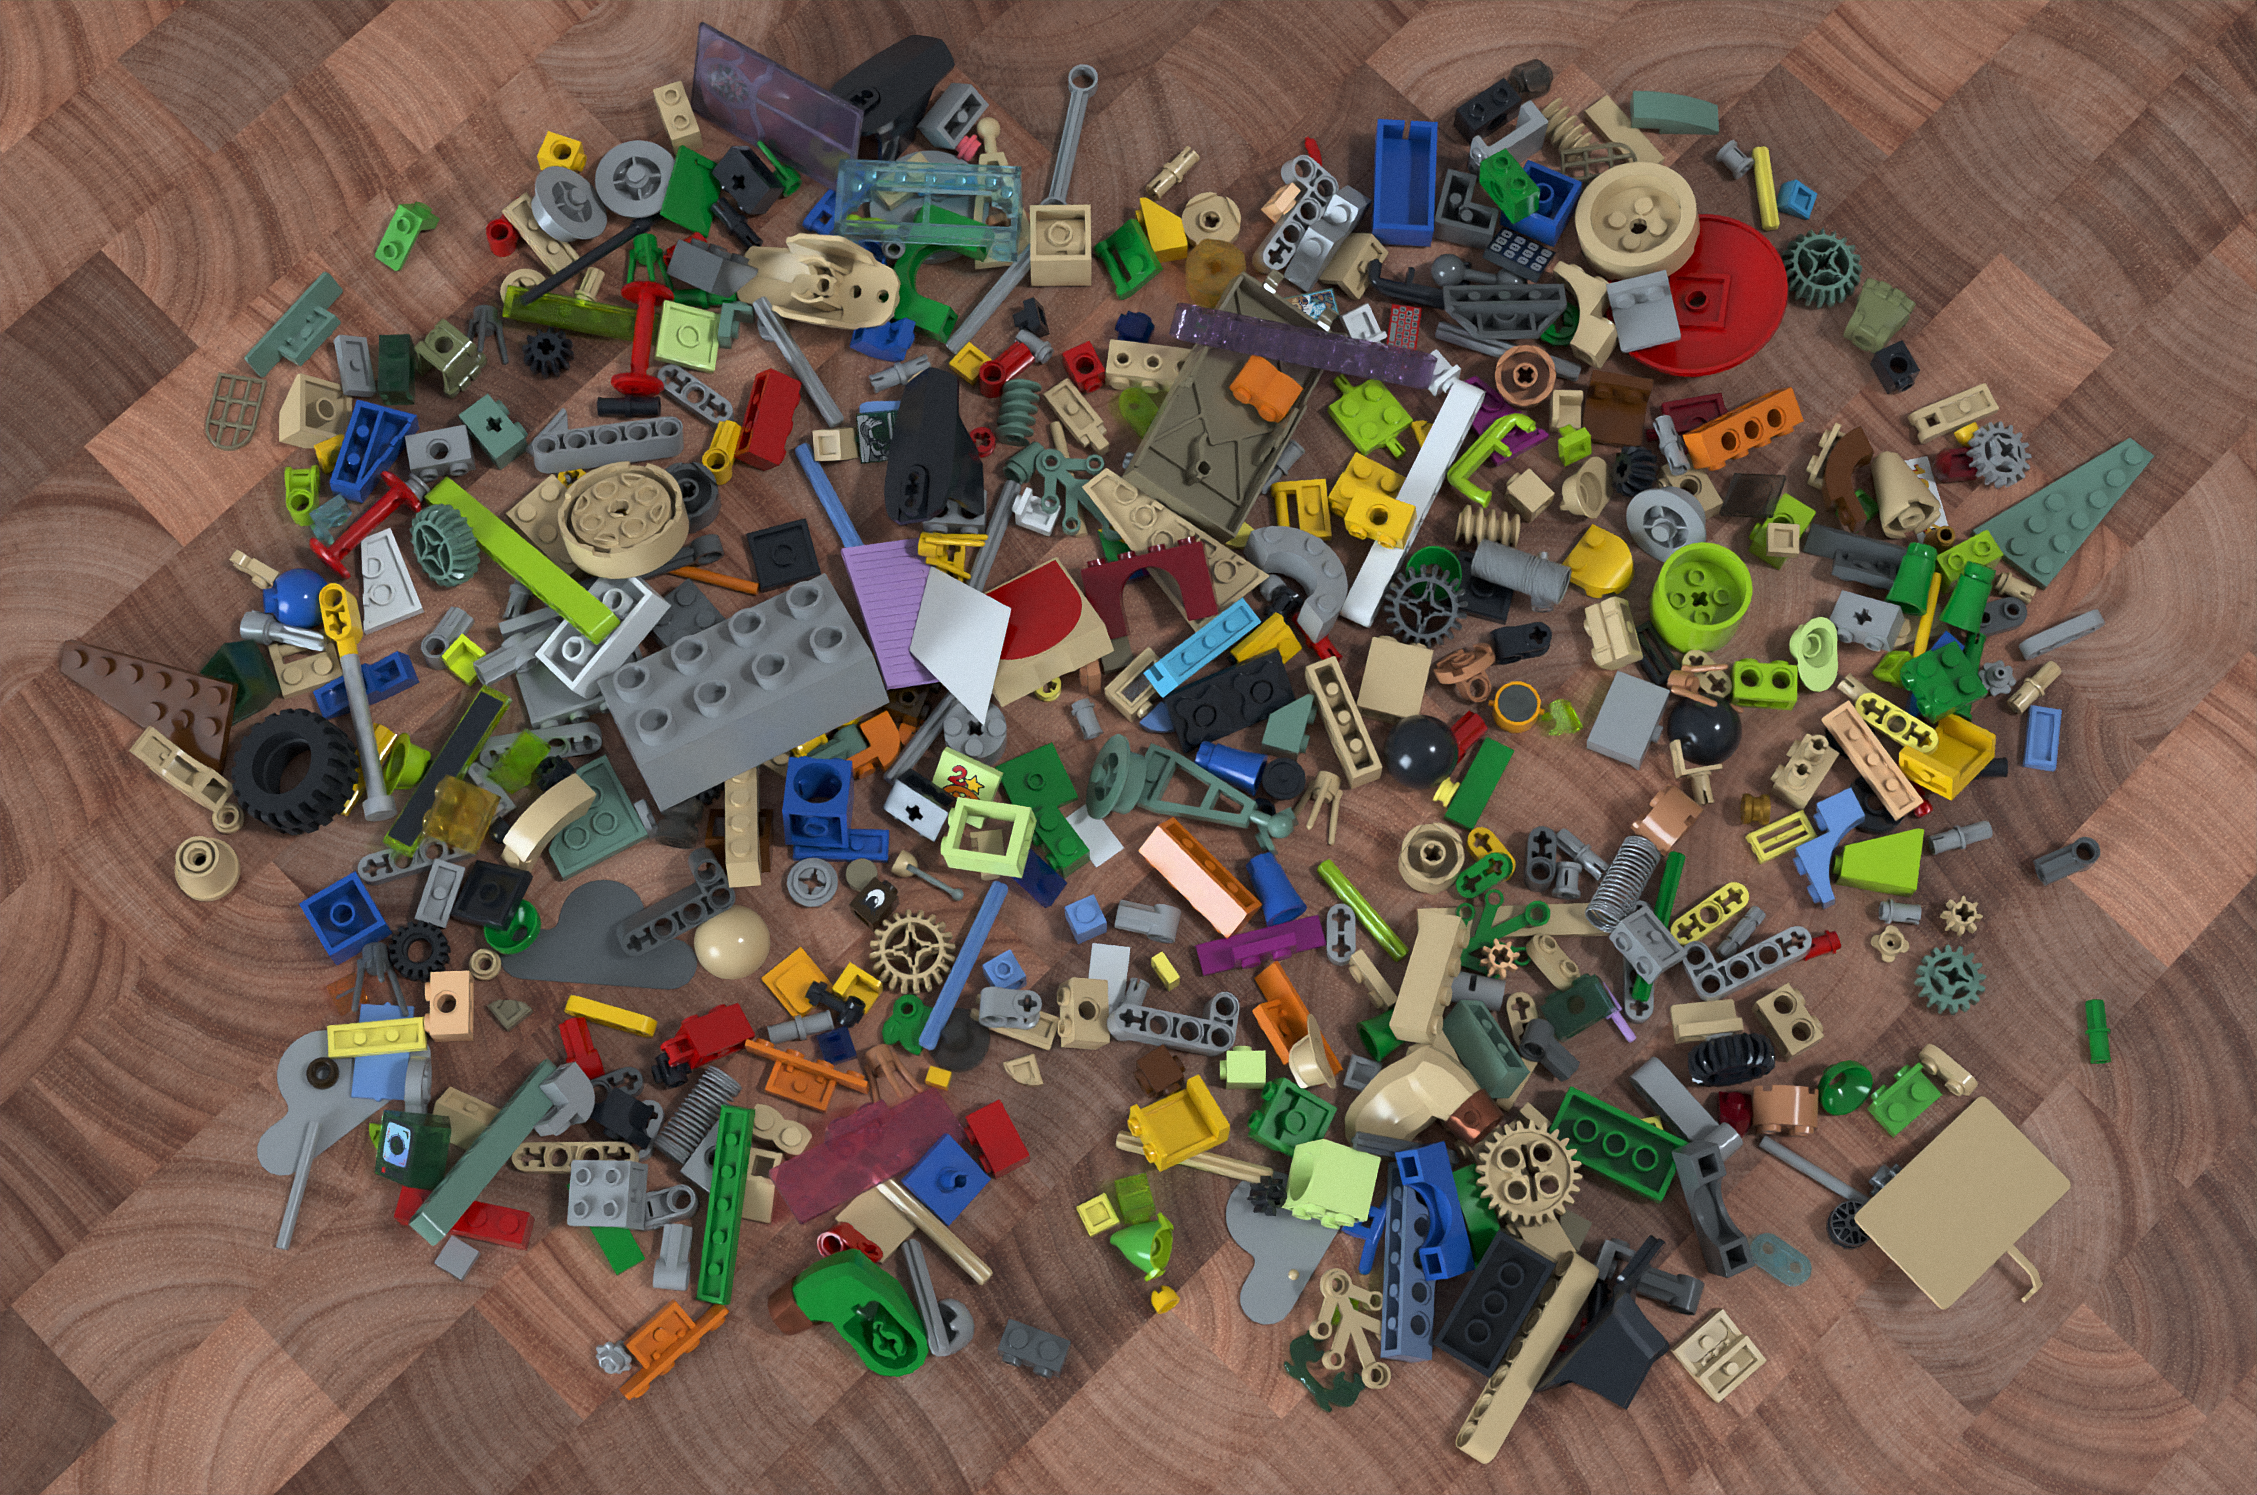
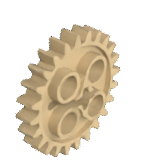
(1557, 1169)

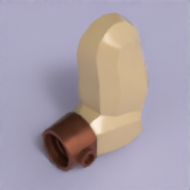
(1416, 1093)

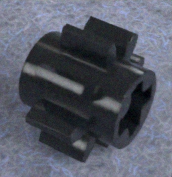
(552, 771)
(670, 1076)
(1267, 1195)

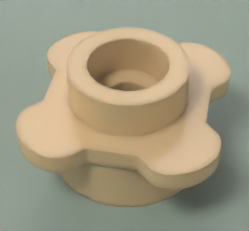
(1891, 934)

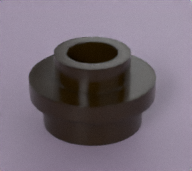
(318, 1065)

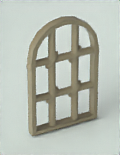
(1584, 163)
(229, 400)

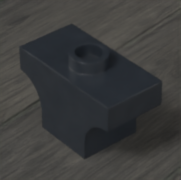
(623, 1117)

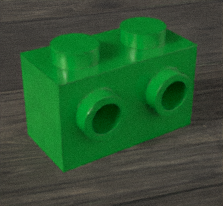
(1059, 841)

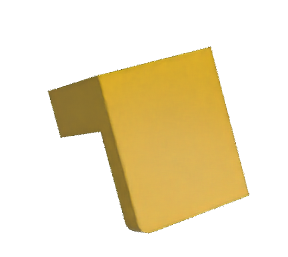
(858, 984)

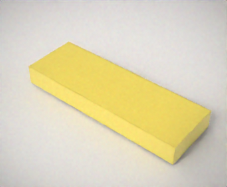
(376, 1038)

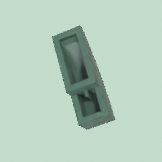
(1673, 113)

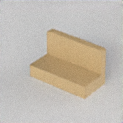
(1351, 263)
(1702, 1019)
(466, 1114)

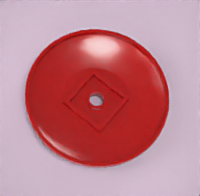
(1743, 306)

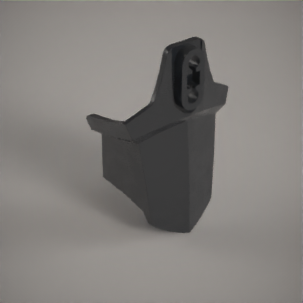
(1617, 1344)

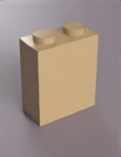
(1393, 680)

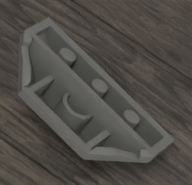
(1505, 310)

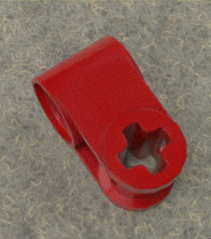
(849, 1239)

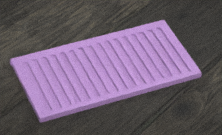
(889, 593)

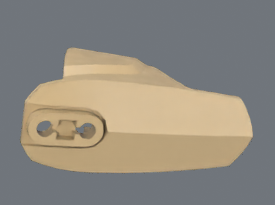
(819, 282)

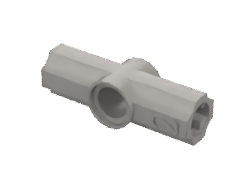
(515, 655)

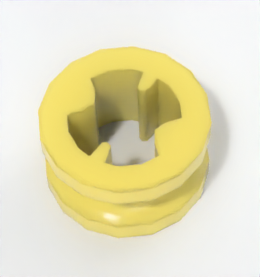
(1053, 695)
(1446, 792)

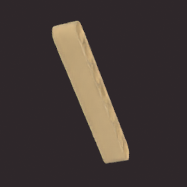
(1527, 1357)

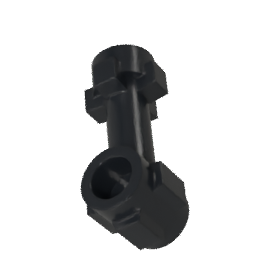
(849, 1011)

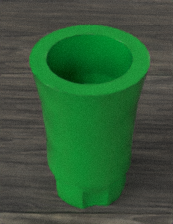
(1914, 579)
(1969, 597)
(1378, 1036)

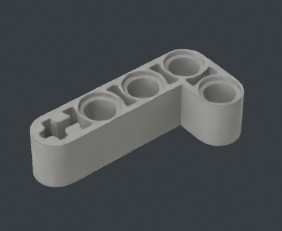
(1293, 221)
(1750, 958)
(1171, 1024)
(1681, 1109)

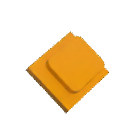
(791, 981)

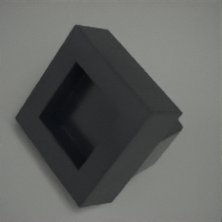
(1032, 317)

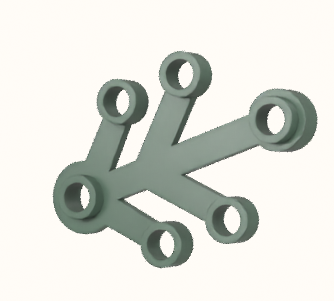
(1073, 487)

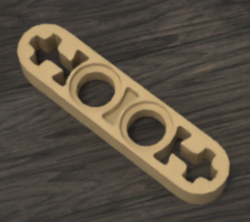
(574, 1150)

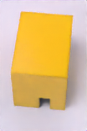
(938, 1078)

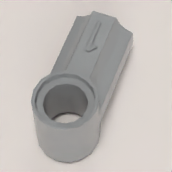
(445, 634)
(1156, 921)
(673, 1266)

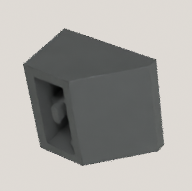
(710, 267)

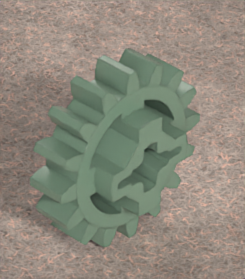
(1962, 982)

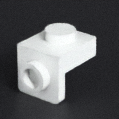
(1362, 324)
(1030, 515)

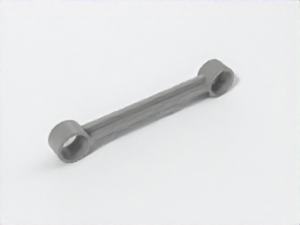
(1071, 134)

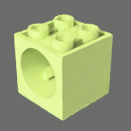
(1331, 1183)

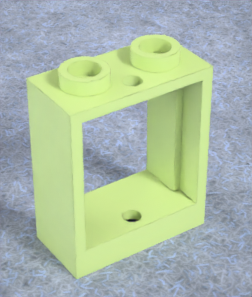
(1019, 844)

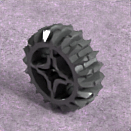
(1439, 610)

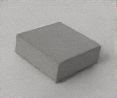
(1360, 1072)
(457, 1258)

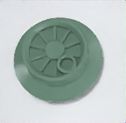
(1115, 779)

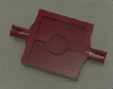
(1690, 414)

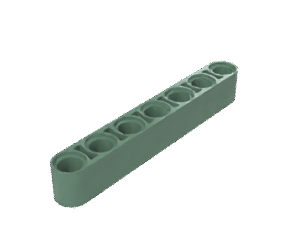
(484, 1158)

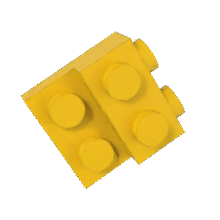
(1368, 475)

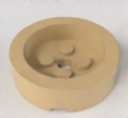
(1640, 195)
(620, 544)

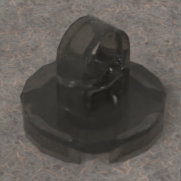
(961, 1043)

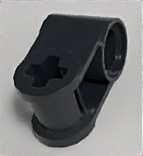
(1516, 642)

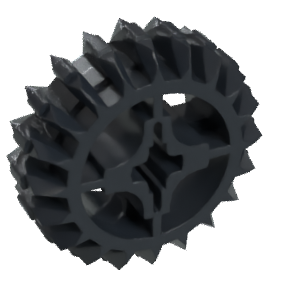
(1731, 1060)

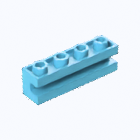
(1202, 647)

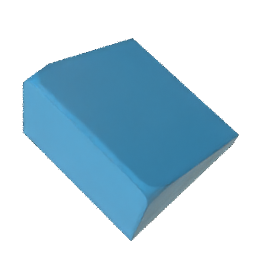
(1796, 199)

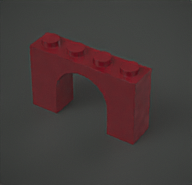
(1186, 563)

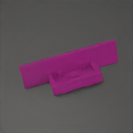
(1260, 945)

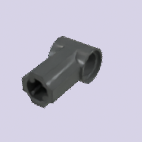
(2065, 861)
(1540, 1045)
(1679, 1292)

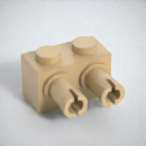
(1804, 771)

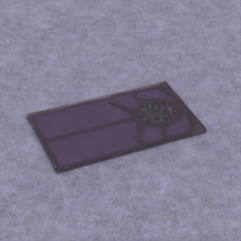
(773, 105)

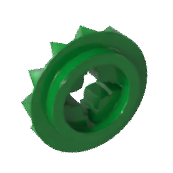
(1571, 320)

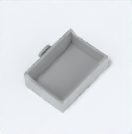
(1629, 719)

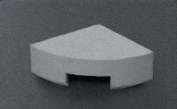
(646, 817)

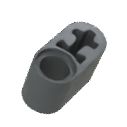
(1546, 862)

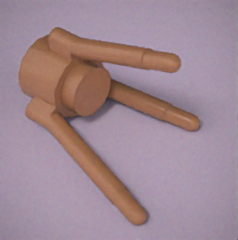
(1685, 683)
(882, 1063)

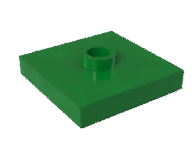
(1037, 779)

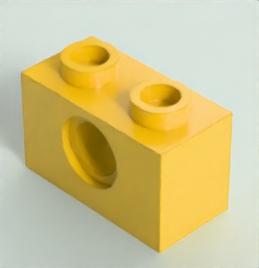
(1369, 505)

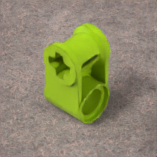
(302, 488)

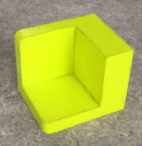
(460, 659)

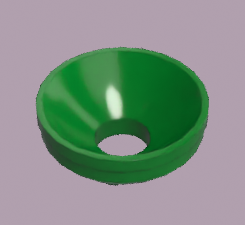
(1434, 555)
(502, 941)
(1849, 1091)

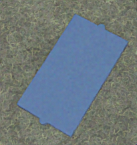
(381, 1075)

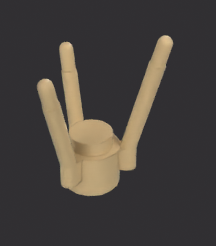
(1324, 790)

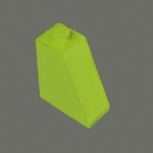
(1882, 863)

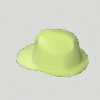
(1816, 652)

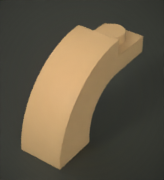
(182, 770)

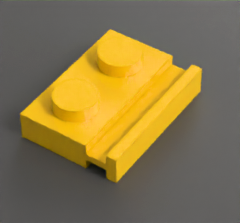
(1268, 636)

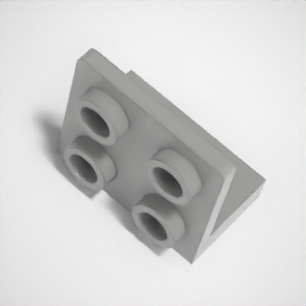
(1643, 311)
(607, 1194)

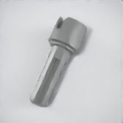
(265, 629)

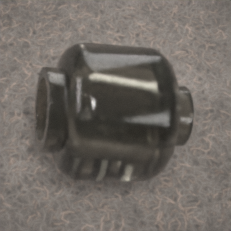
(1531, 79)

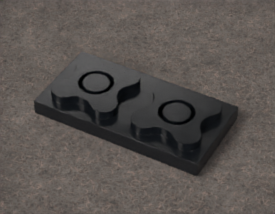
(1229, 700)

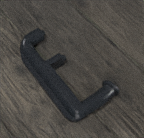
(1408, 291)

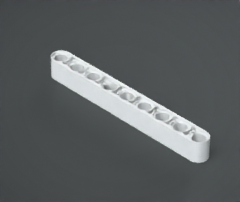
(1420, 491)

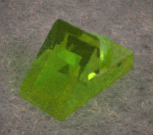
(519, 761)

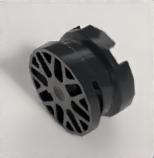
(1843, 1228)

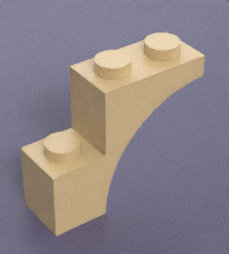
(1595, 335)

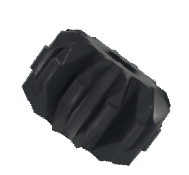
(546, 342)
(1633, 470)

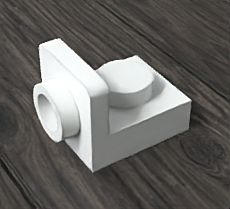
(1443, 375)

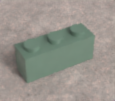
(1484, 1048)

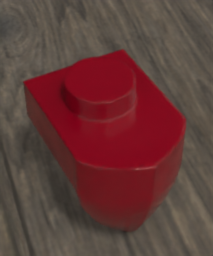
(1953, 465)
(1735, 1110)

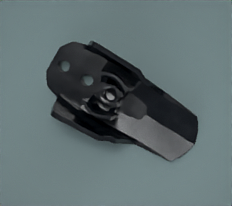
(896, 90)
(931, 453)

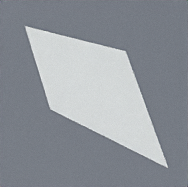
(960, 639)

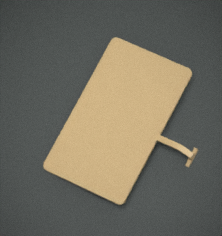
(1964, 1204)

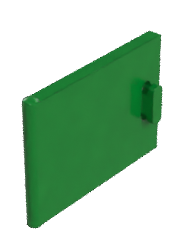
(691, 192)

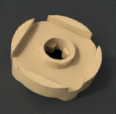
(1212, 206)

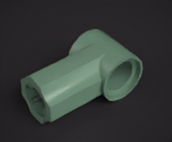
(843, 745)

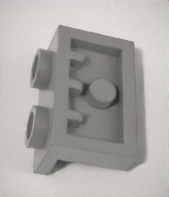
(1647, 944)

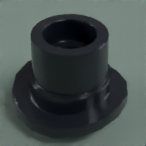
(1283, 779)

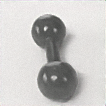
(1450, 271)

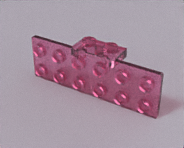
(863, 1153)

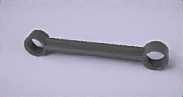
(700, 551)

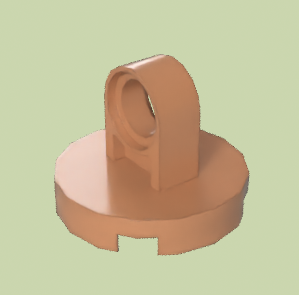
(1465, 668)

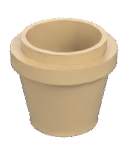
(215, 876)

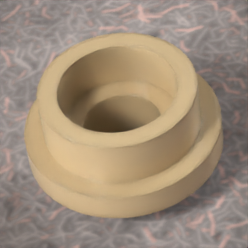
(225, 810)
(485, 955)

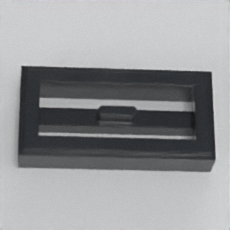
(1664, 650)

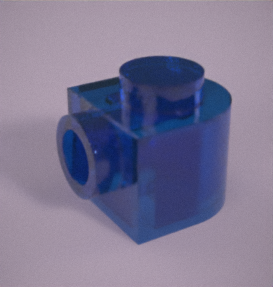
(1135, 327)

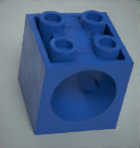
(818, 823)

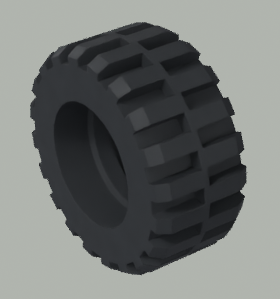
(270, 750)

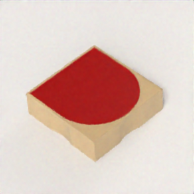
(1047, 631)

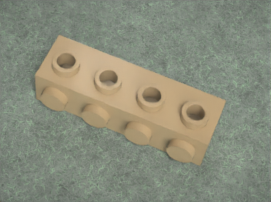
(1143, 365)
(1429, 978)

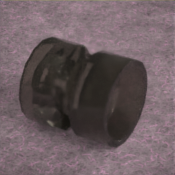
(680, 823)

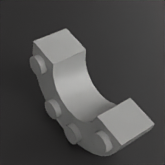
(1310, 564)

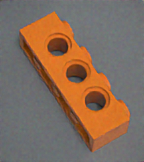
(1743, 428)

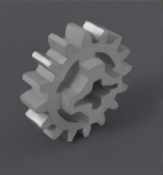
(1998, 454)

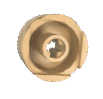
(1432, 875)

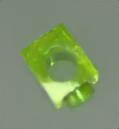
(1135, 1199)

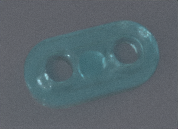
(1779, 1262)

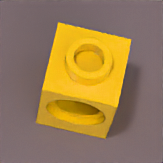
(557, 145)

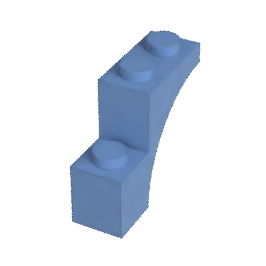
(1838, 817)

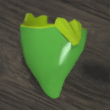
(1140, 1243)

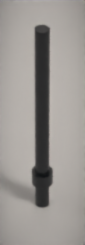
(637, 227)

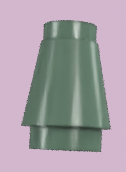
(1023, 464)

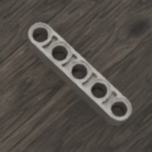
(608, 444)

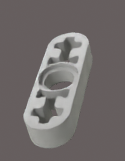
(673, 390)
(2061, 634)

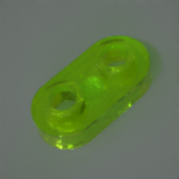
(1142, 416)

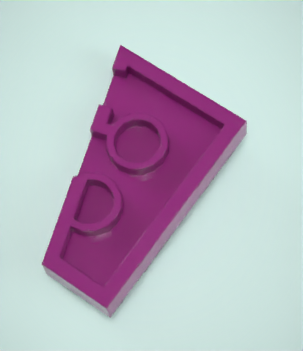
(1495, 407)

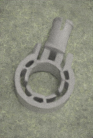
(418, 1085)

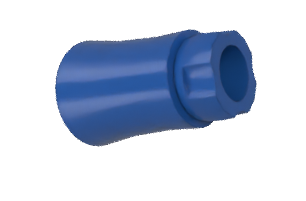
(1233, 765)
(1274, 890)

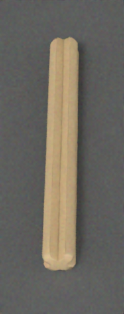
(1204, 1161)
(936, 1230)

